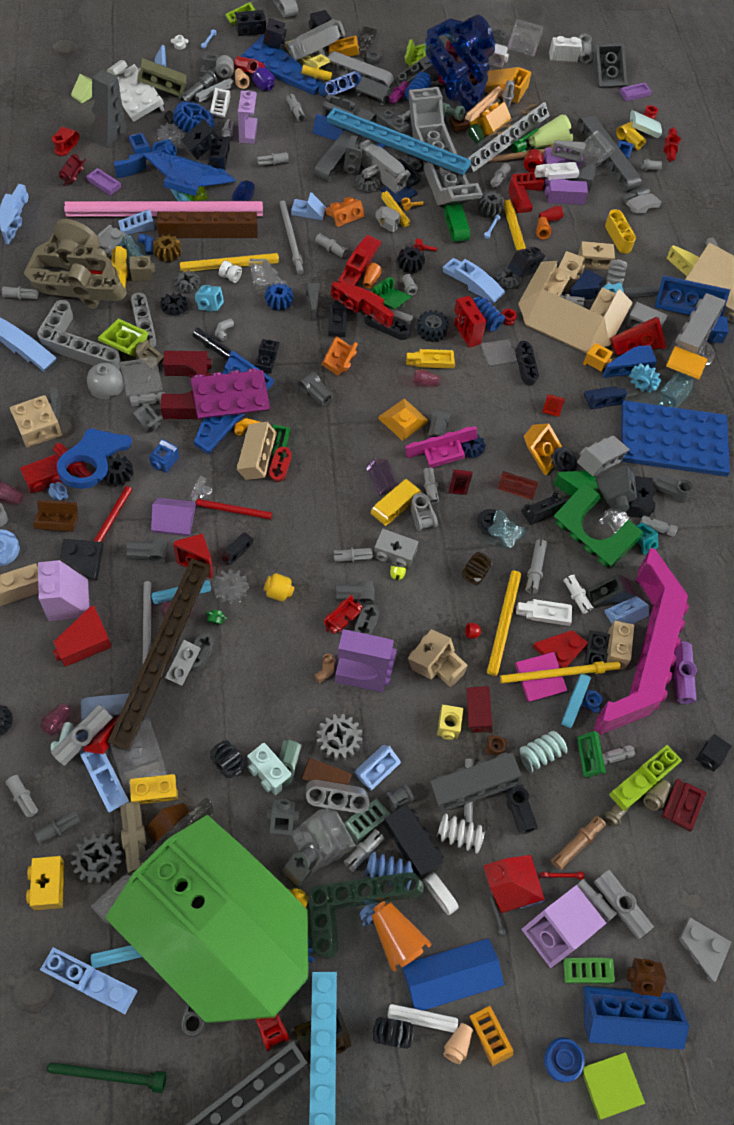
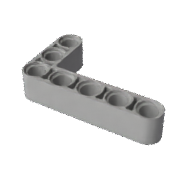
(55, 339)

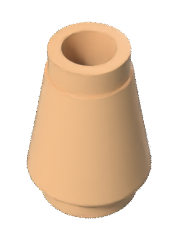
(241, 79)
(458, 1044)

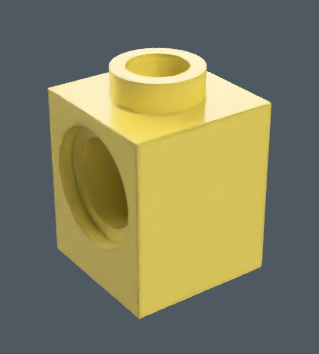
(452, 714)

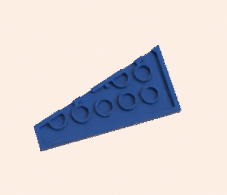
(282, 66)
(215, 429)

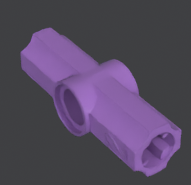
(685, 683)

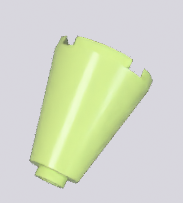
(554, 130)

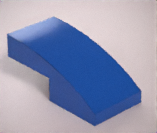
(129, 167)

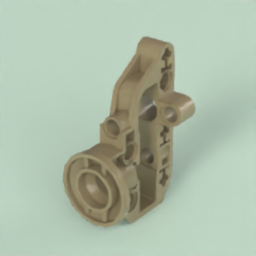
(77, 250)

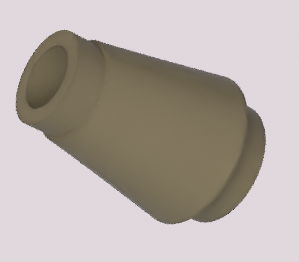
(656, 796)

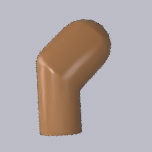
(327, 669)

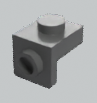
(147, 418)

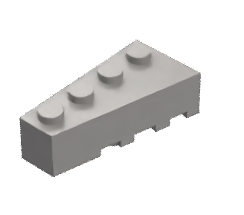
(701, 323)

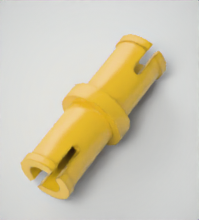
(316, 73)

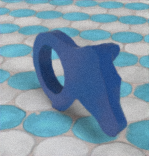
(94, 449)

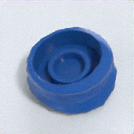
(564, 1060)

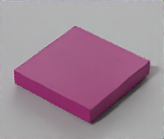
(544, 687)

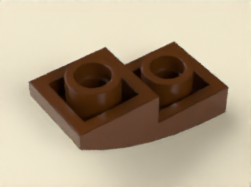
(320, 771)

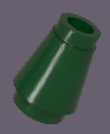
(476, 133)

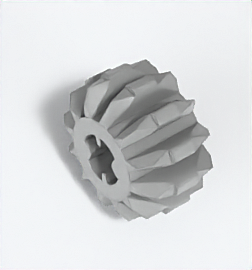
(616, 272)

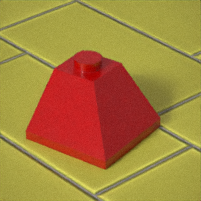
(514, 882)

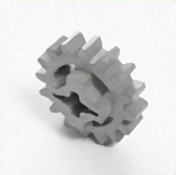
(348, 734)

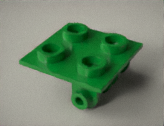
(392, 296)

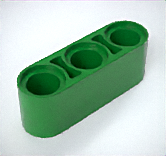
(456, 222)

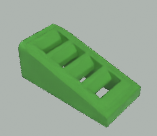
(608, 971)

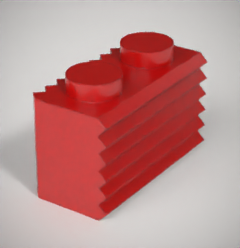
(41, 473)

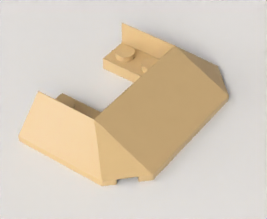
(565, 320)

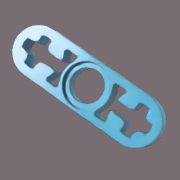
(575, 700)

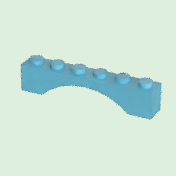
(323, 1049)

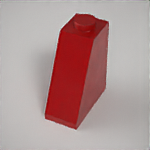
(82, 639)

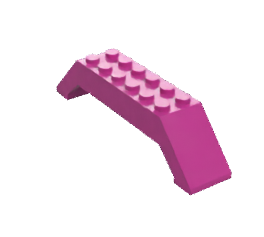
(657, 648)

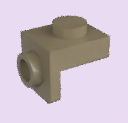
(145, 350)

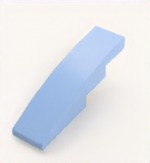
(24, 345)
(103, 777)

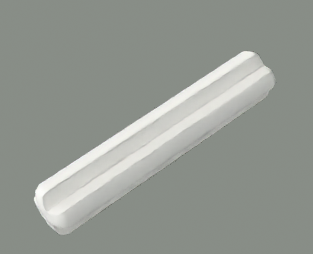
(423, 1018)

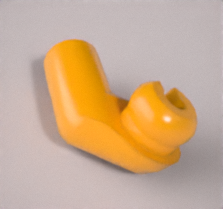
(242, 425)

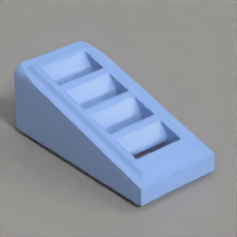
(142, 222)

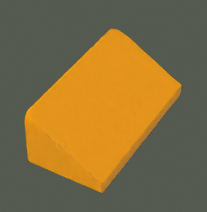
(345, 46)

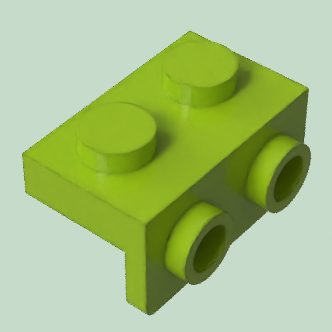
(414, 53)

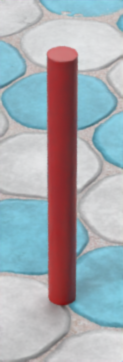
(234, 509)
(113, 514)

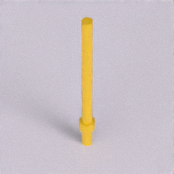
(598, 667)

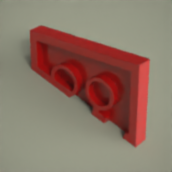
(644, 334)

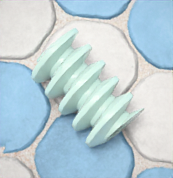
(542, 749)

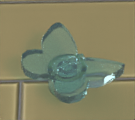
(505, 529)

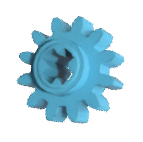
(645, 378)

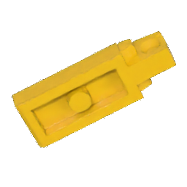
(431, 358)

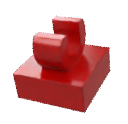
(553, 405)

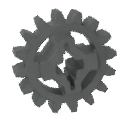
(105, 861)

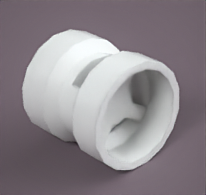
(229, 271)

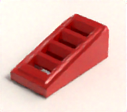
(529, 181)

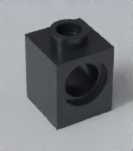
(713, 753)

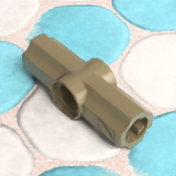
(133, 835)

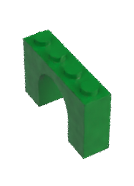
(608, 550)

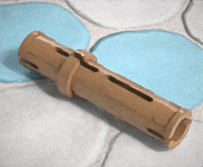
(578, 843)

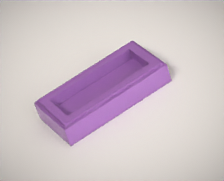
(635, 91)
(103, 181)

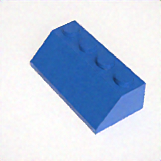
(633, 1018)

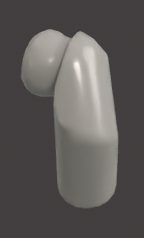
(221, 327)

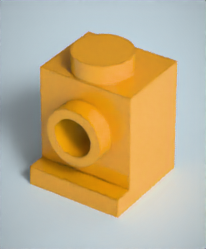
(598, 357)

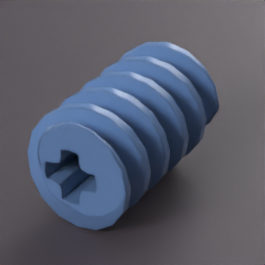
(380, 867)

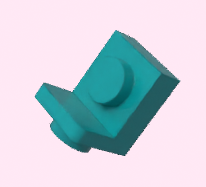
(649, 539)

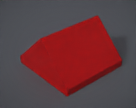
(192, 548)

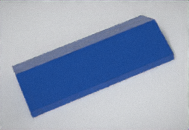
(683, 295)
(453, 975)

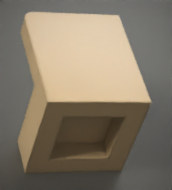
(452, 670)

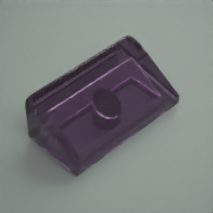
(381, 476)

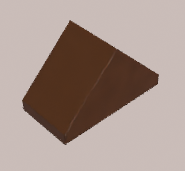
(165, 820)

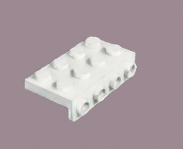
(136, 96)

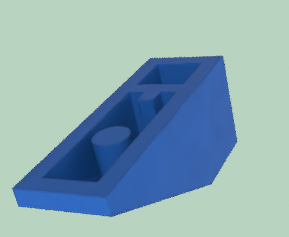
(625, 363)

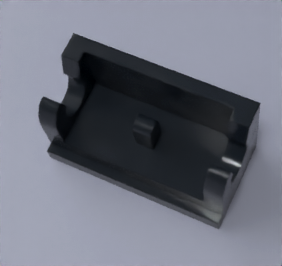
(220, 153)
(543, 509)

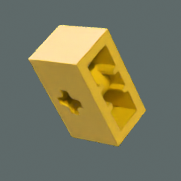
(52, 895)

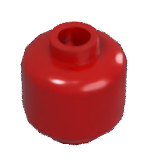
(532, 159)

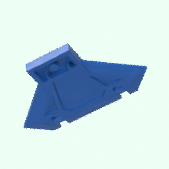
(186, 174)

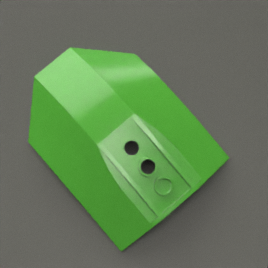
(236, 952)

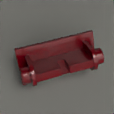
(69, 172)

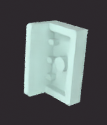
(268, 768)

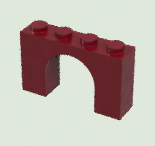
(183, 364)

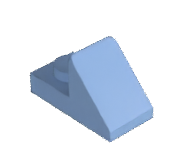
(310, 209)

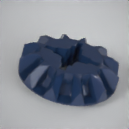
(477, 449)

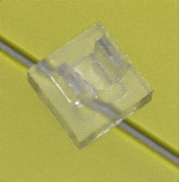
(200, 490)

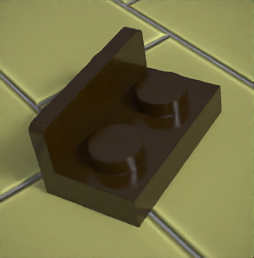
(303, 1035)

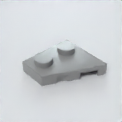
(705, 947)

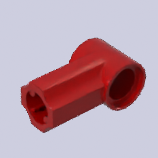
(247, 65)

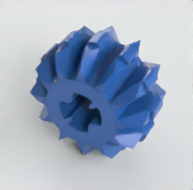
(278, 296)

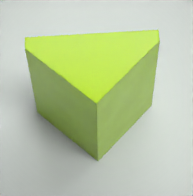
(123, 336)

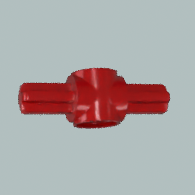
(671, 144)
(77, 468)

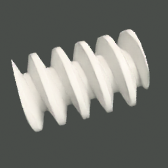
(461, 833)

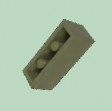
(161, 77)

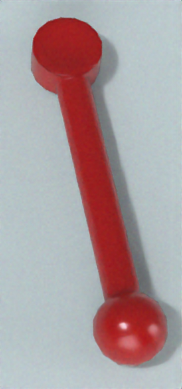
(579, 875)

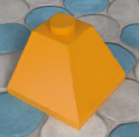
(403, 419)
(541, 443)

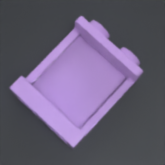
(247, 125)

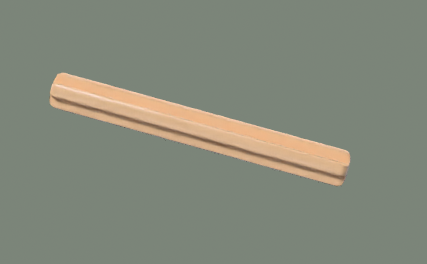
(484, 103)

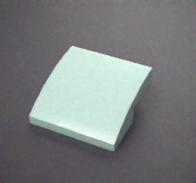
(645, 124)

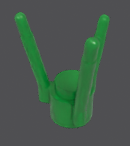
(520, 145)

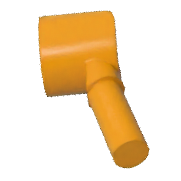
(407, 204)

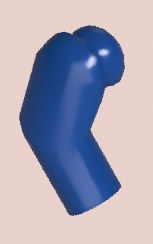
(148, 242)

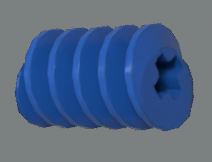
(421, 81)
(489, 312)

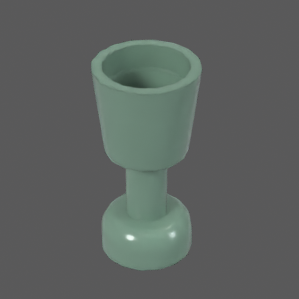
(458, 112)

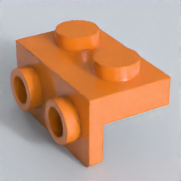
(345, 211)
(339, 355)

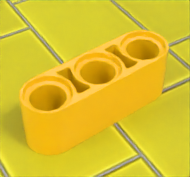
(620, 231)
(395, 502)

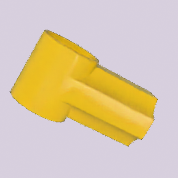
(630, 135)

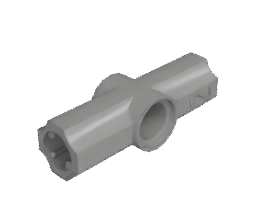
(71, 745)
(632, 916)

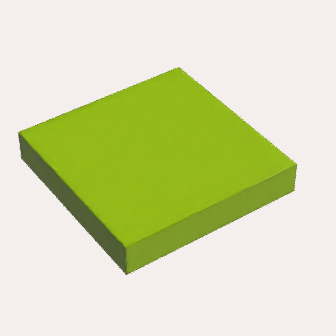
(612, 1086)

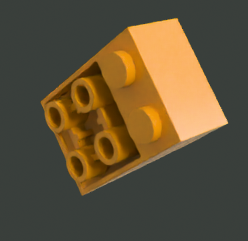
(499, 78)

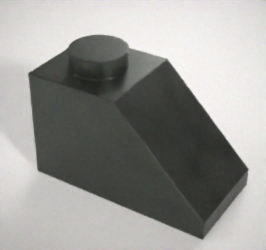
(610, 591)

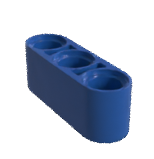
(346, 83)

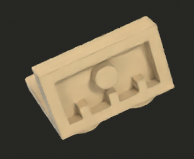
(36, 421)

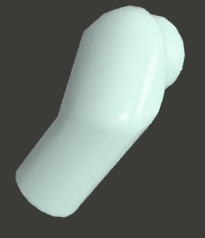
(66, 729)

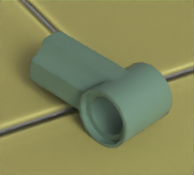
(289, 757)

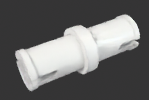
(578, 594)

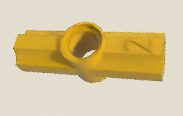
(119, 261)

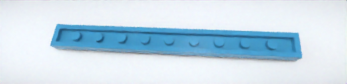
(399, 141)

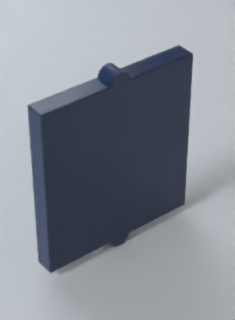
(406, 192)

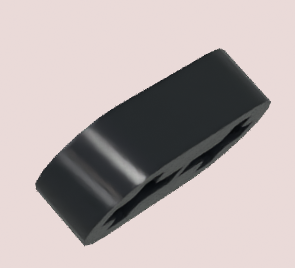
(237, 548)

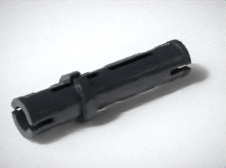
(210, 342)

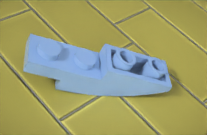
(10, 212)
(476, 279)
(88, 980)

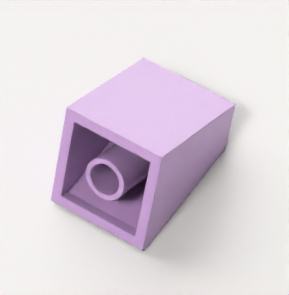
(62, 591)
(563, 926)

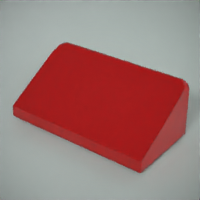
(99, 741)

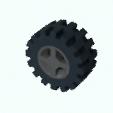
(432, 326)

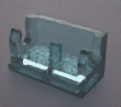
(677, 389)

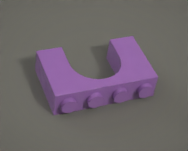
(563, 190)
(364, 660)

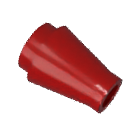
(552, 214)

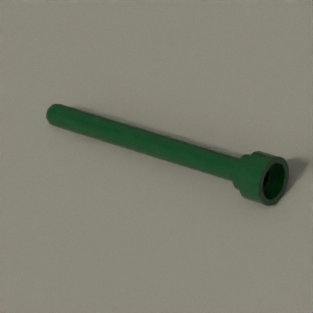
(154, 1081)

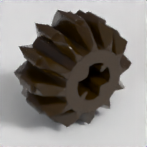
(477, 568)

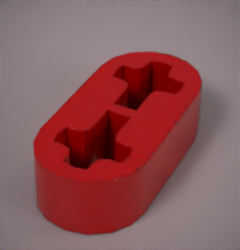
(284, 465)

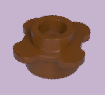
(495, 740)

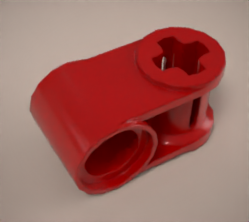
(65, 140)
(269, 1027)

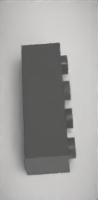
(476, 781)

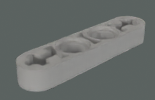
(143, 320)

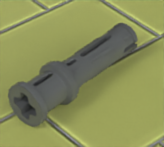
(201, 84)

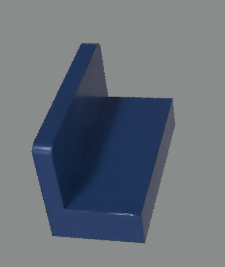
(605, 397)

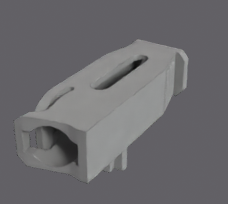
(315, 39)
(382, 164)

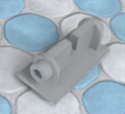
(182, 662)

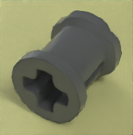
(399, 797)

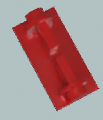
(336, 620)

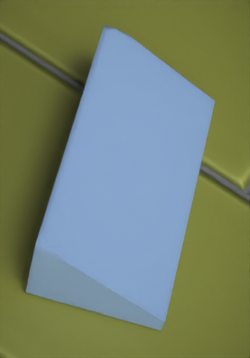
(160, 57)
(628, 611)
(377, 767)

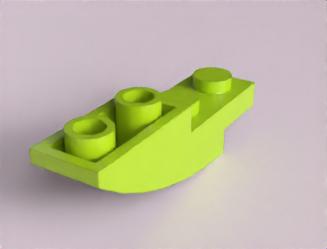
(645, 778)

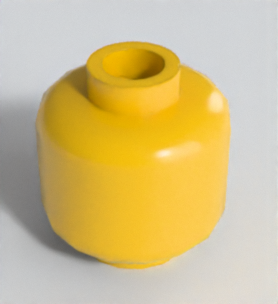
(278, 587)

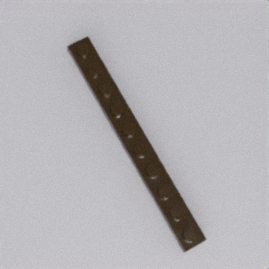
(159, 656)

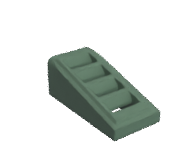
(354, 832)

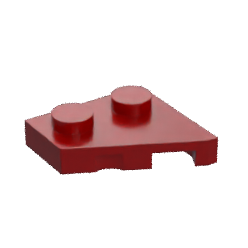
(565, 646)

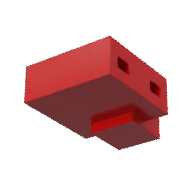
(469, 321)

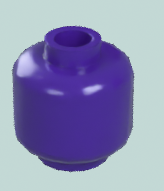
(263, 79)

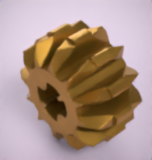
(167, 248)

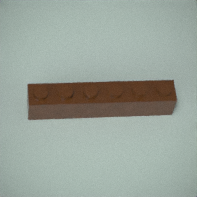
(207, 224)

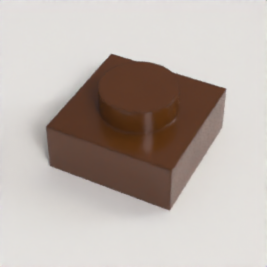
(458, 125)

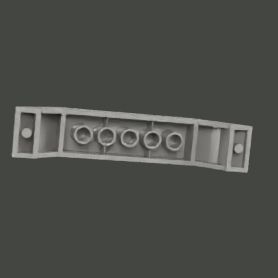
(429, 127)

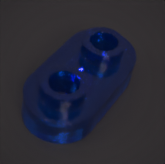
(244, 191)

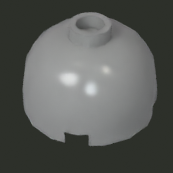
(105, 380)

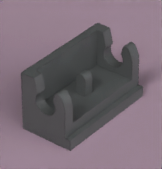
(373, 89)

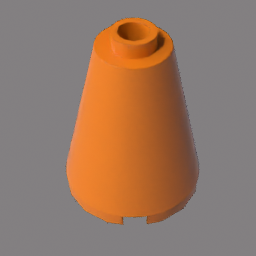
(398, 936)

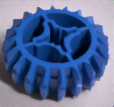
(189, 115)

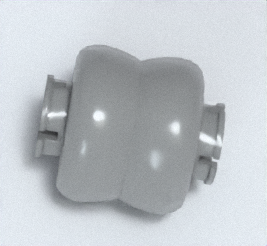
(224, 66)

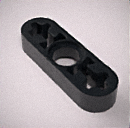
(397, 324)
(526, 369)

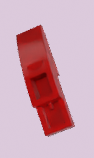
(359, 260)
(359, 299)

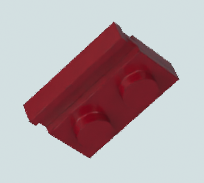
(683, 805)

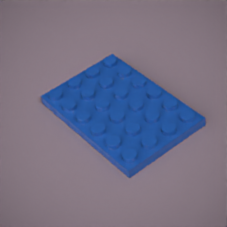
(675, 438)

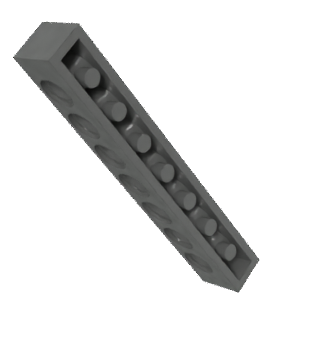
(506, 135)

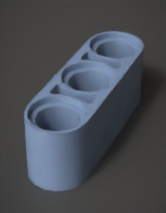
(112, 703)

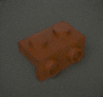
(56, 515)

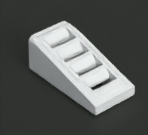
(220, 94)

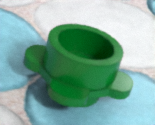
(215, 617)

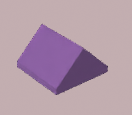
(172, 516)

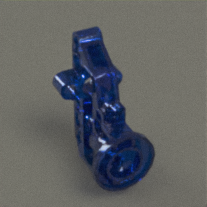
(474, 45)

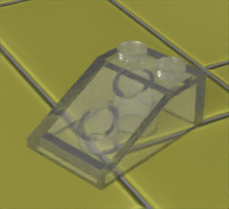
(142, 759)

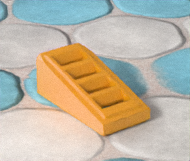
(502, 1055)

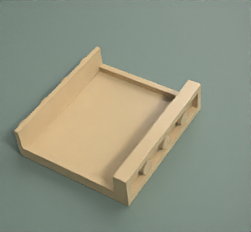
(716, 269)

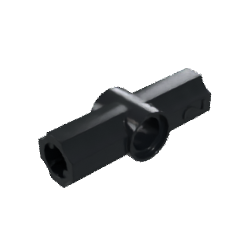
(522, 811)

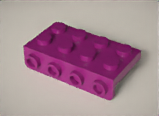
(229, 393)

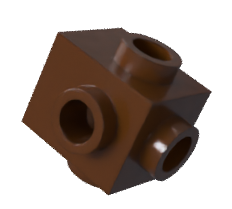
(646, 977)

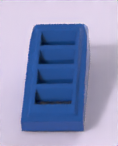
(139, 143)

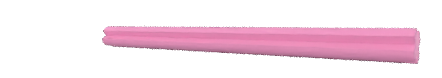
(130, 208)

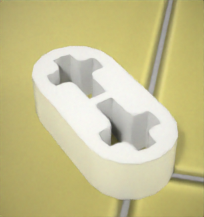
(441, 893)

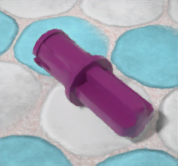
(398, 93)

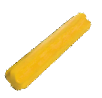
(391, 203)

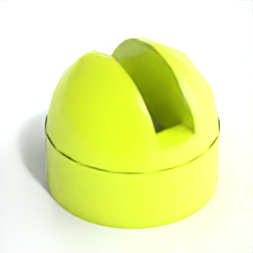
(394, 571)

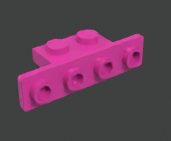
(443, 448)

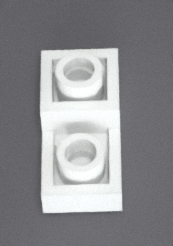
(118, 68)

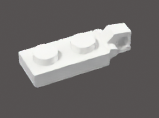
(557, 171)
(546, 612)

